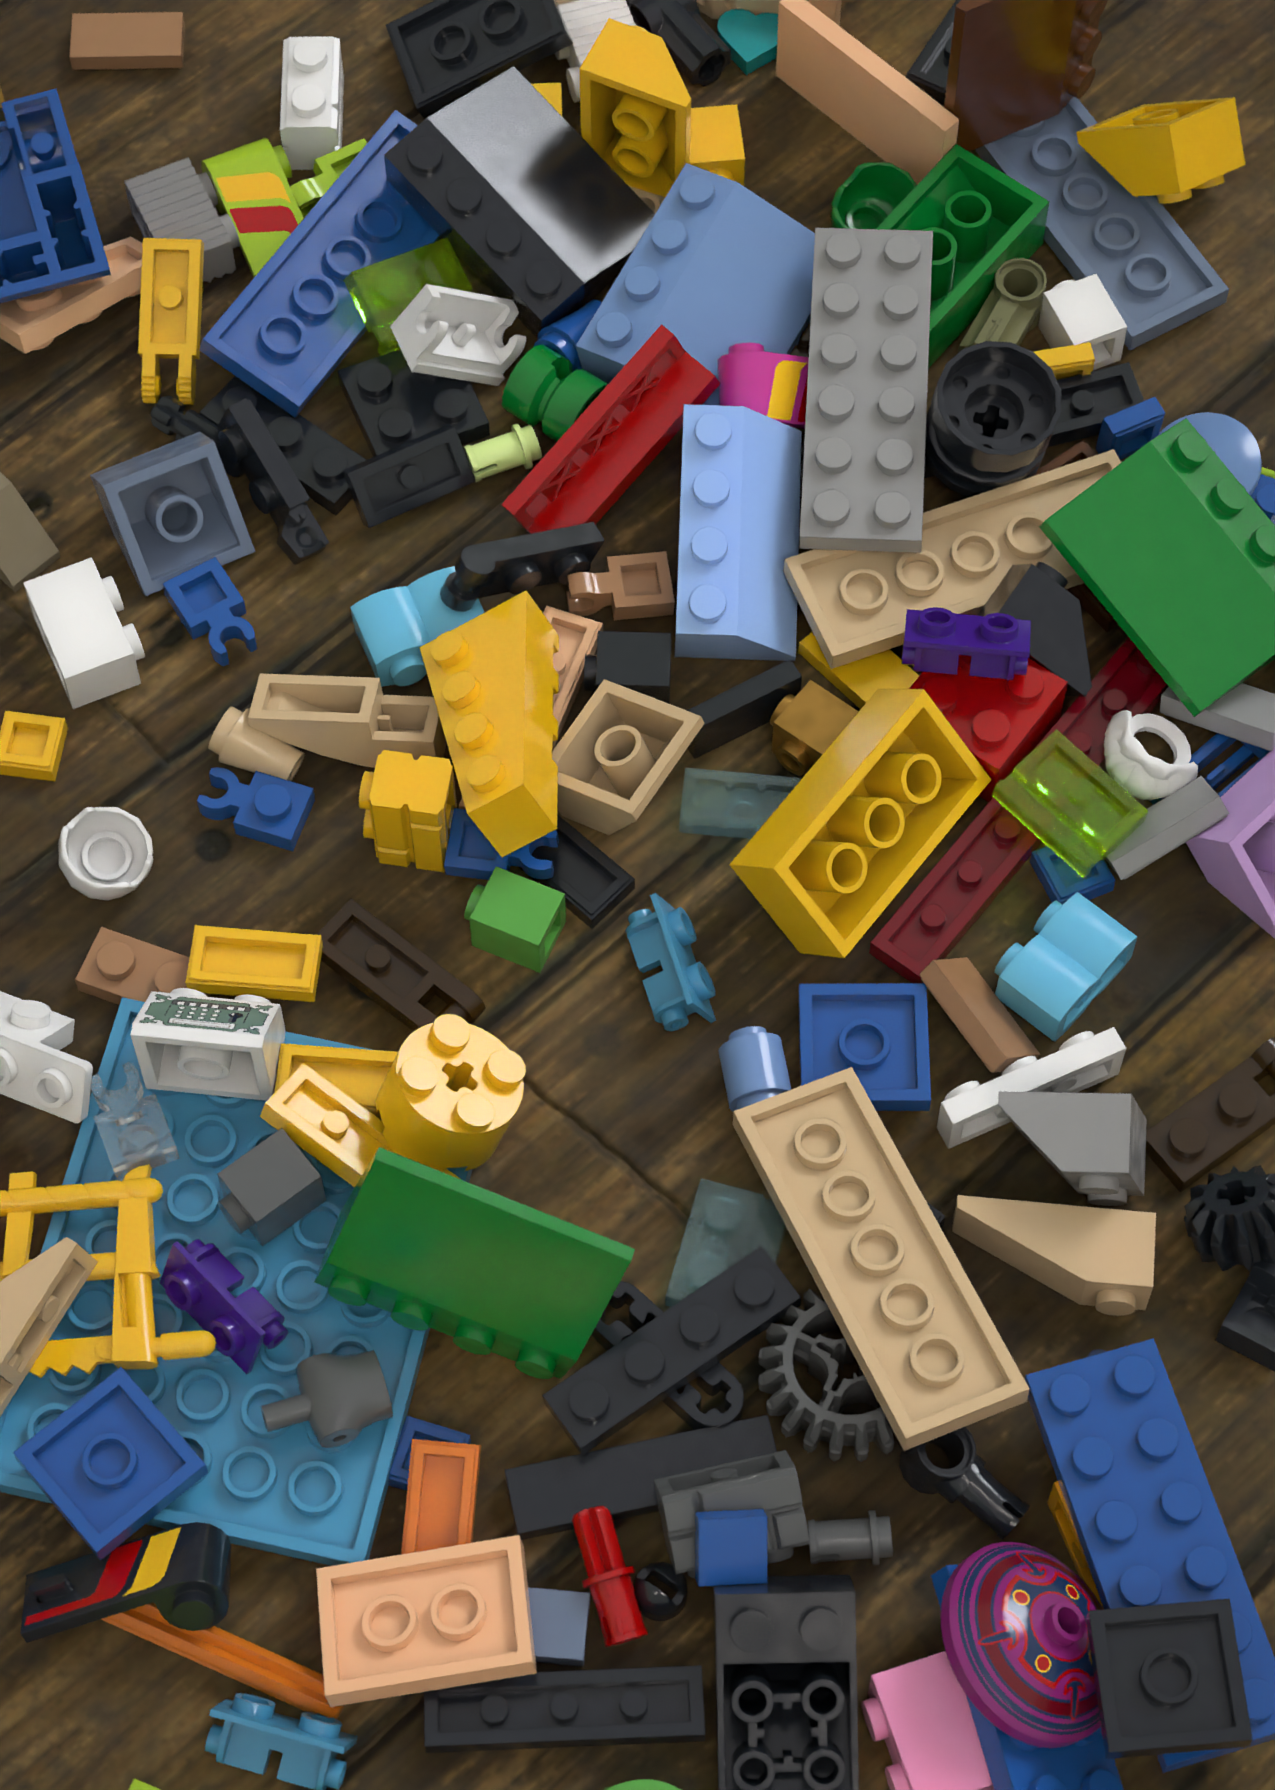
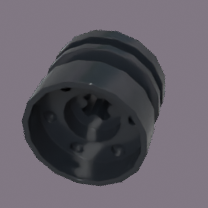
(996, 392)

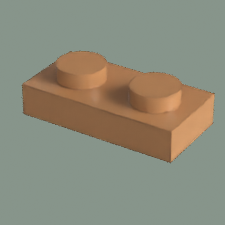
(129, 968)

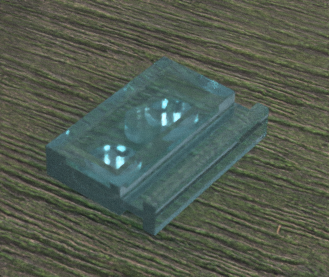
(721, 1231)

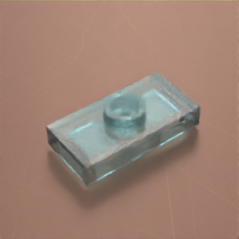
(730, 801)

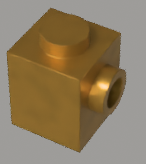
(807, 726)

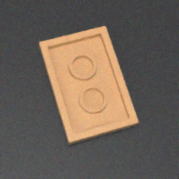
(425, 1621)

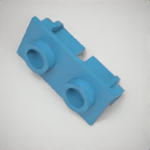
(665, 941)
(255, 1730)

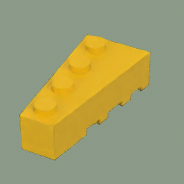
(497, 716)

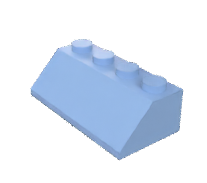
(735, 535)

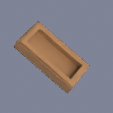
(127, 40)
(977, 1013)

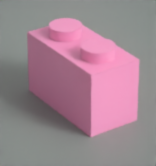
(926, 1727)

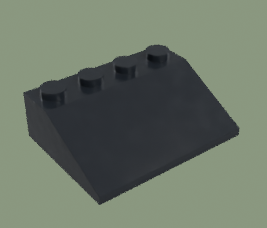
(520, 198)

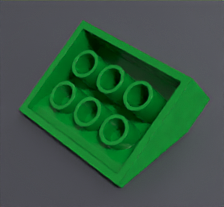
(1178, 563)
(471, 1265)

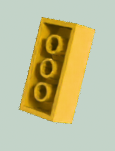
(861, 822)

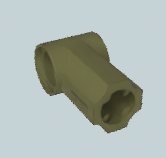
(1004, 314)

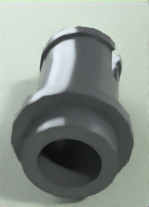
(850, 1539)

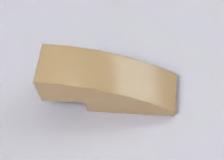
(345, 717)

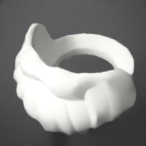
(1138, 771)

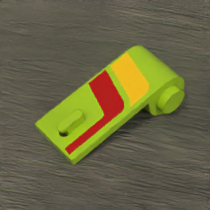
(256, 196)

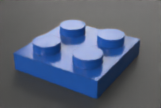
(875, 1032)
(110, 1463)

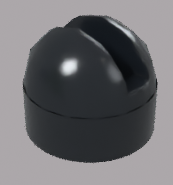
(651, 1600)

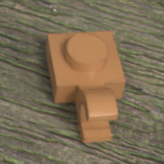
(632, 585)

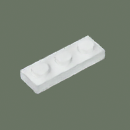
(1076, 1066)

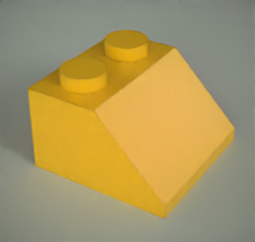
(1168, 147)

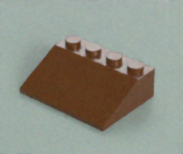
(1018, 63)

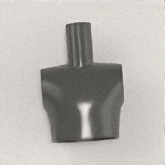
(336, 1397)

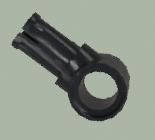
(963, 1481)

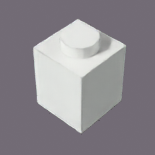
(1083, 314)

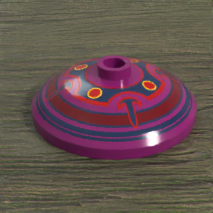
(1023, 1643)

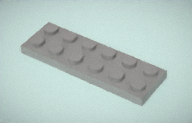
(867, 391)

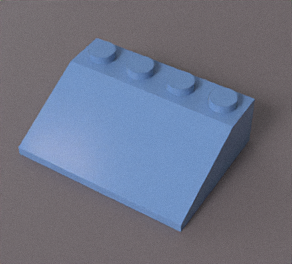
(711, 271)

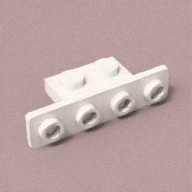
(32, 1062)

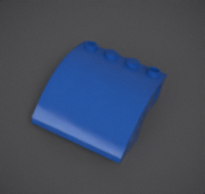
(44, 205)

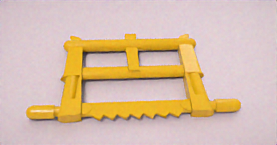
(131, 1266)

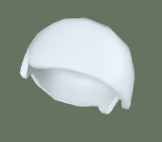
(105, 852)

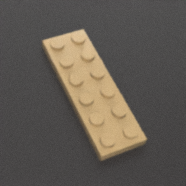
(862, 597)
(880, 1259)

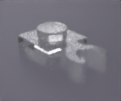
(132, 1125)

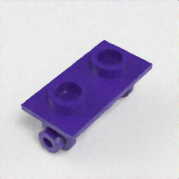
(995, 642)
(201, 1282)

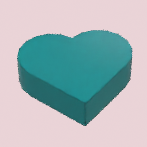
(749, 37)

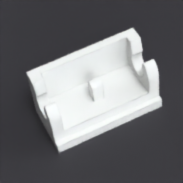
(458, 335)

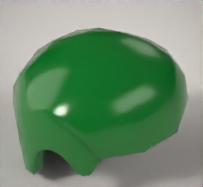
(870, 195)

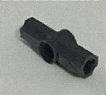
(689, 39)

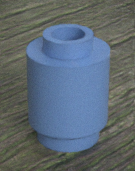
(753, 1066)

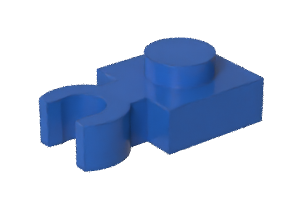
(211, 604)
(265, 810)
(473, 856)

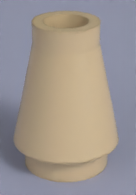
(251, 749)

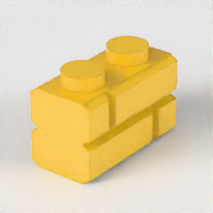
(409, 809)

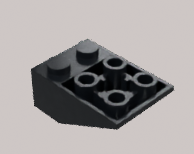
(786, 1684)

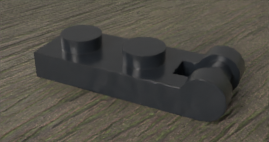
(520, 564)

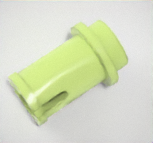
(504, 452)

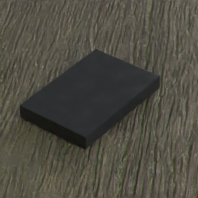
(465, 43)

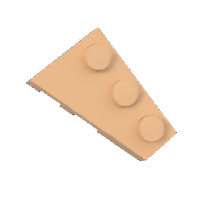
(39, 318)

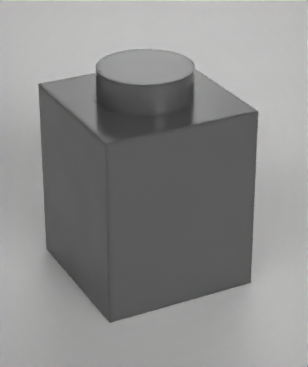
(270, 1188)

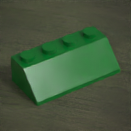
(976, 226)

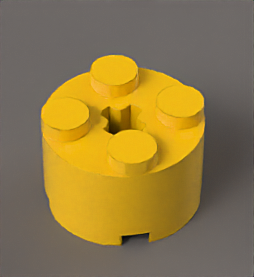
(450, 1095)

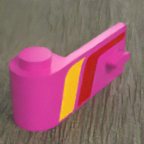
(764, 382)

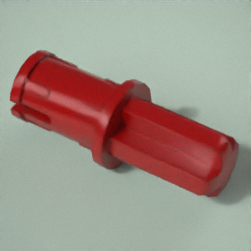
(608, 1577)

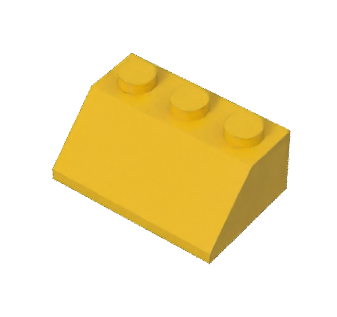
(635, 107)

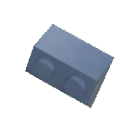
(172, 510)

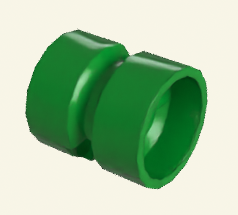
(549, 391)

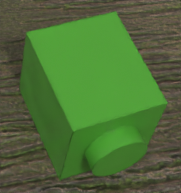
(516, 918)

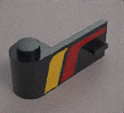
(176, 1568)

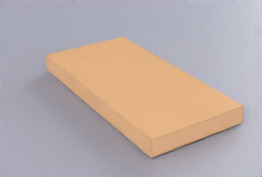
(861, 91)

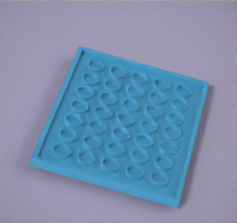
(260, 1486)

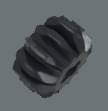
(1233, 1218)

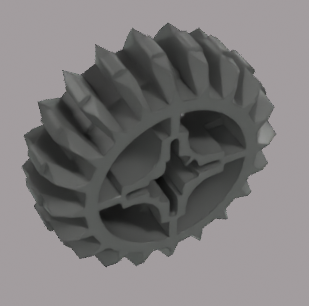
(822, 1356)

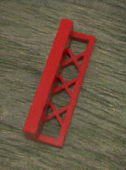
(613, 438)

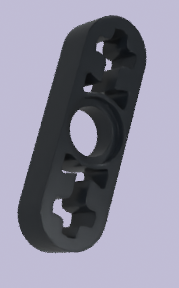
(688, 1403)

